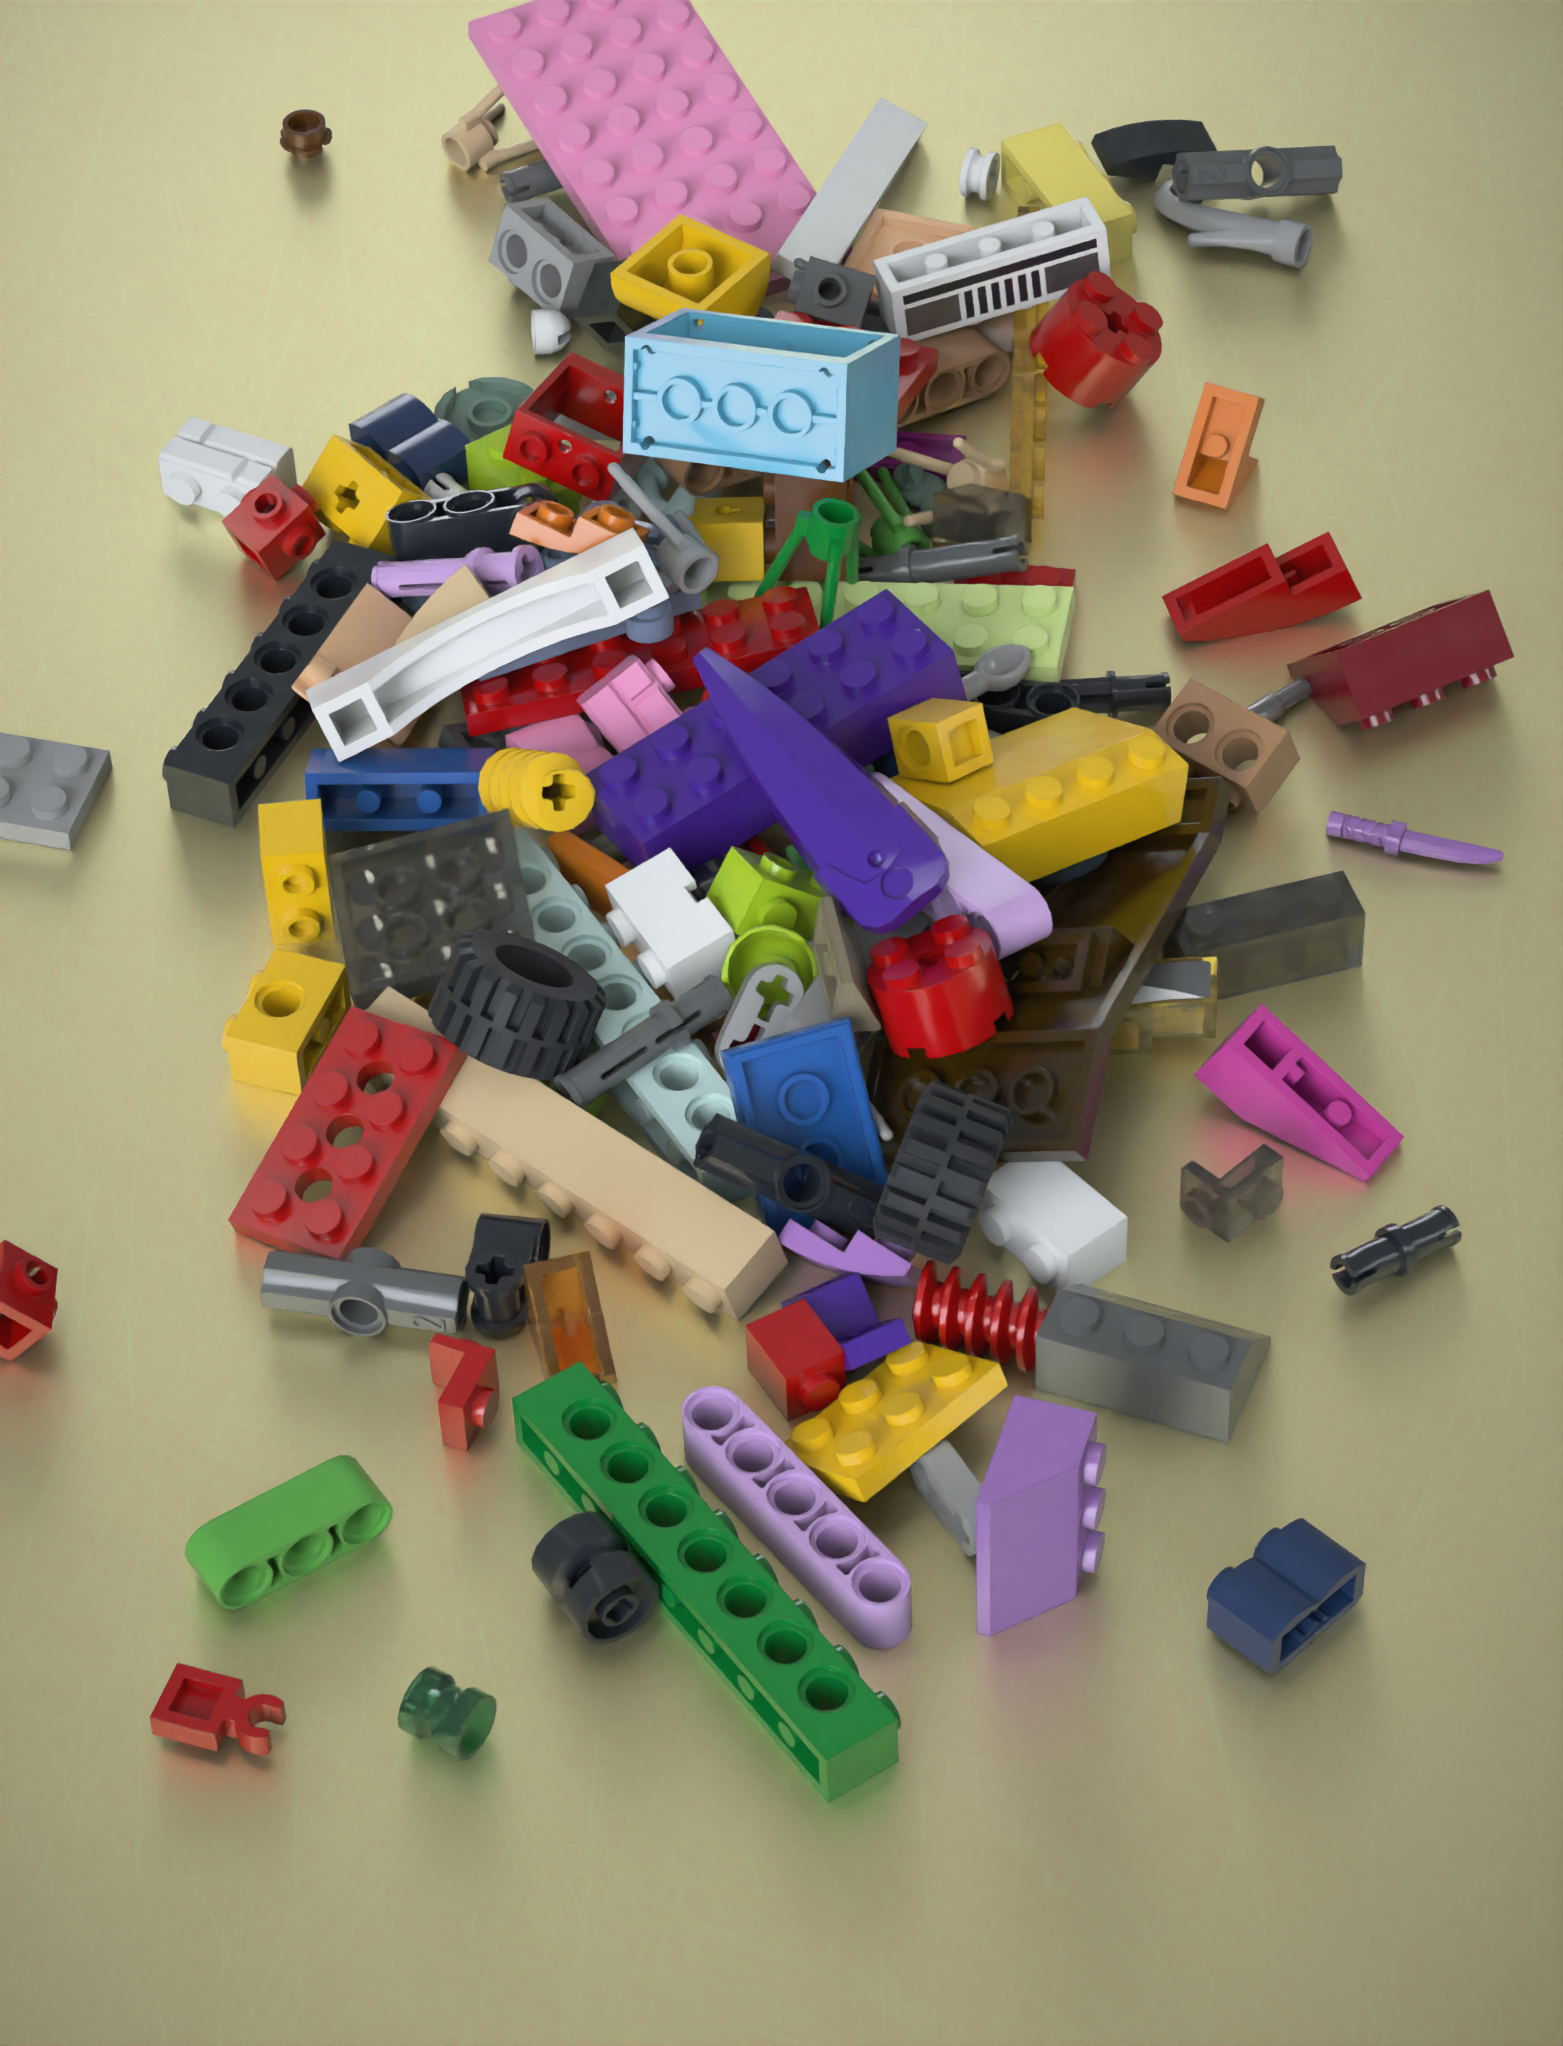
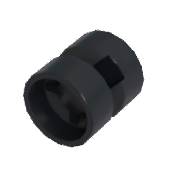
(595, 1577)

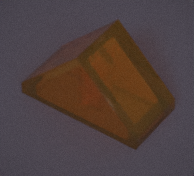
(567, 1316)

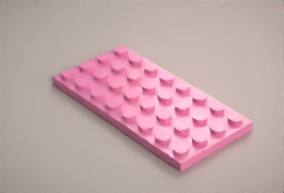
(644, 121)

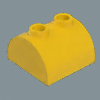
(693, 269)

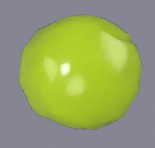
(766, 945)

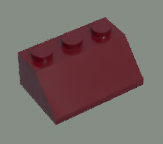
(1407, 661)

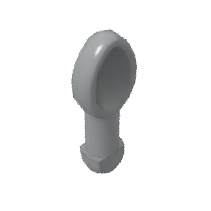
(997, 670)

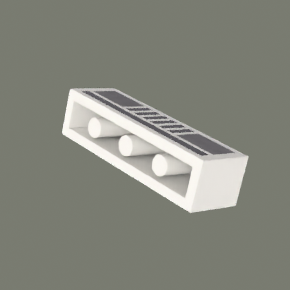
(990, 270)

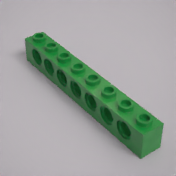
(710, 1582)

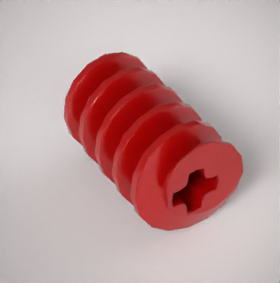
(977, 1317)

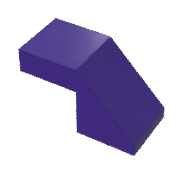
(852, 1320)

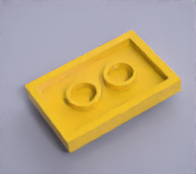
(893, 1417)

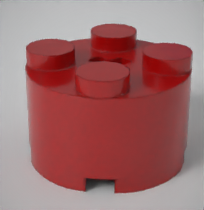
(1097, 342)
(939, 988)

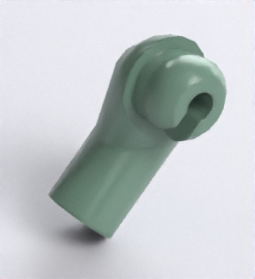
(918, 488)

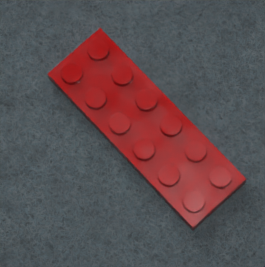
(740, 631)

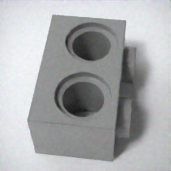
(546, 254)

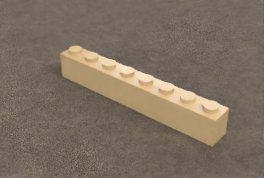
(600, 1178)

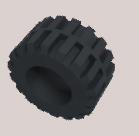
(516, 1004)
(941, 1172)

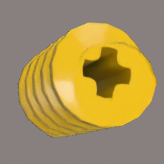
(537, 788)

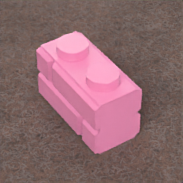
(630, 702)

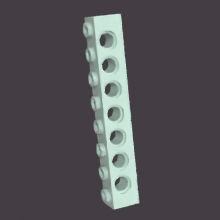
(675, 1091)

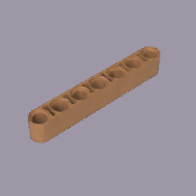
(966, 371)

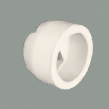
(549, 331)

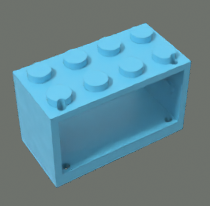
(761, 394)

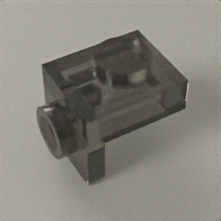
(1236, 1199)

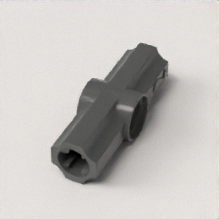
(1229, 175)
(365, 1291)

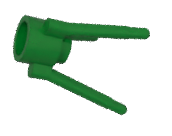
(831, 534)

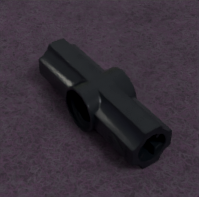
(761, 1163)

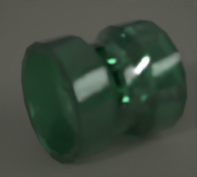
(447, 1713)

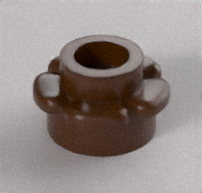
(304, 133)

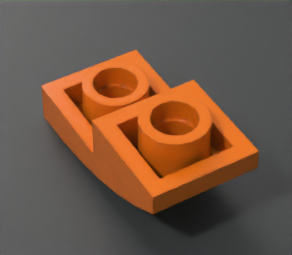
(555, 528)

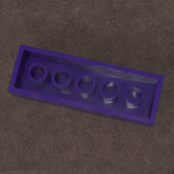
(689, 783)

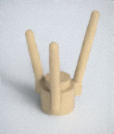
(475, 136)
(975, 469)

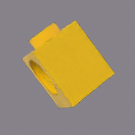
(940, 740)

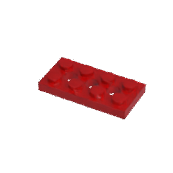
(328, 1104)

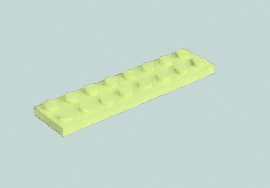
(962, 615)

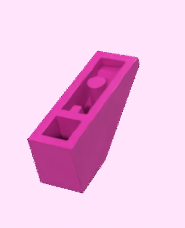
(1296, 1096)

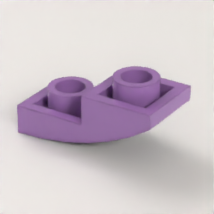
(875, 1261)

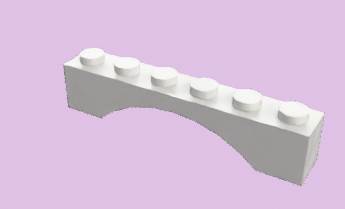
(409, 678)

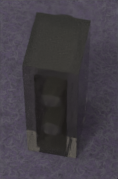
(1274, 934)

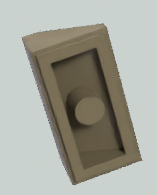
(843, 969)

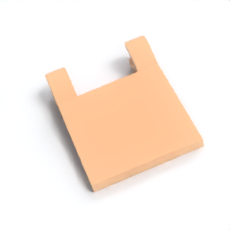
(363, 631)

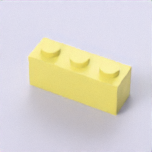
(1052, 169)

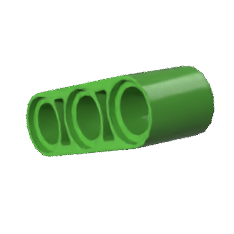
(288, 1532)

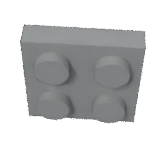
(48, 789)

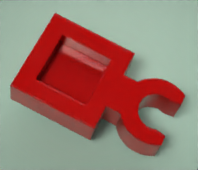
(208, 1706)

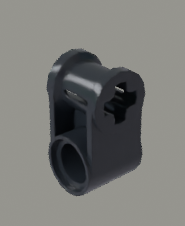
(496, 1270)

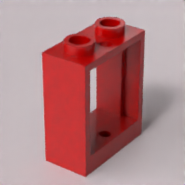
(580, 393)

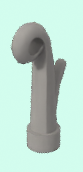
(1285, 241)

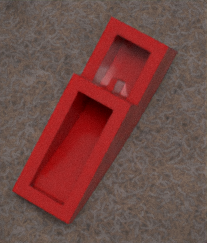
(1263, 592)

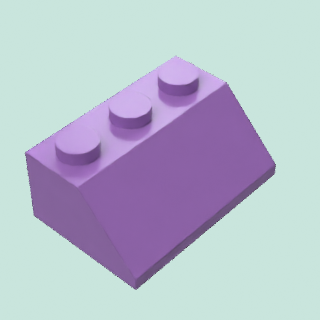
(1038, 1513)

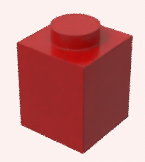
(795, 1360)

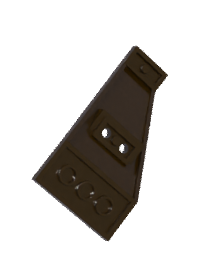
(1057, 1044)

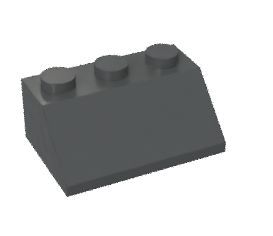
(1147, 1360)

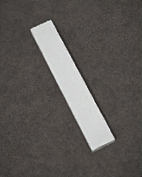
(852, 188)

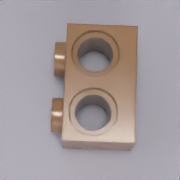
(1231, 738)

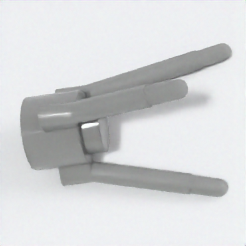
(683, 558)

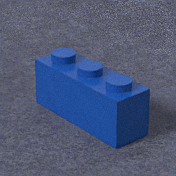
(396, 787)

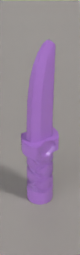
(1397, 838)

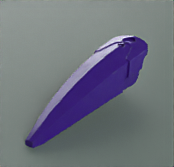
(840, 818)

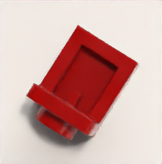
(470, 1386)

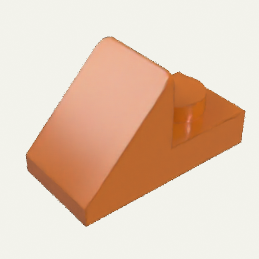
(1219, 447)

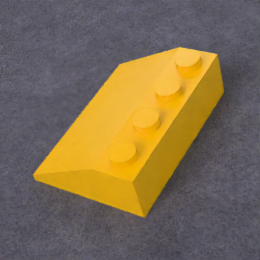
(1062, 792)

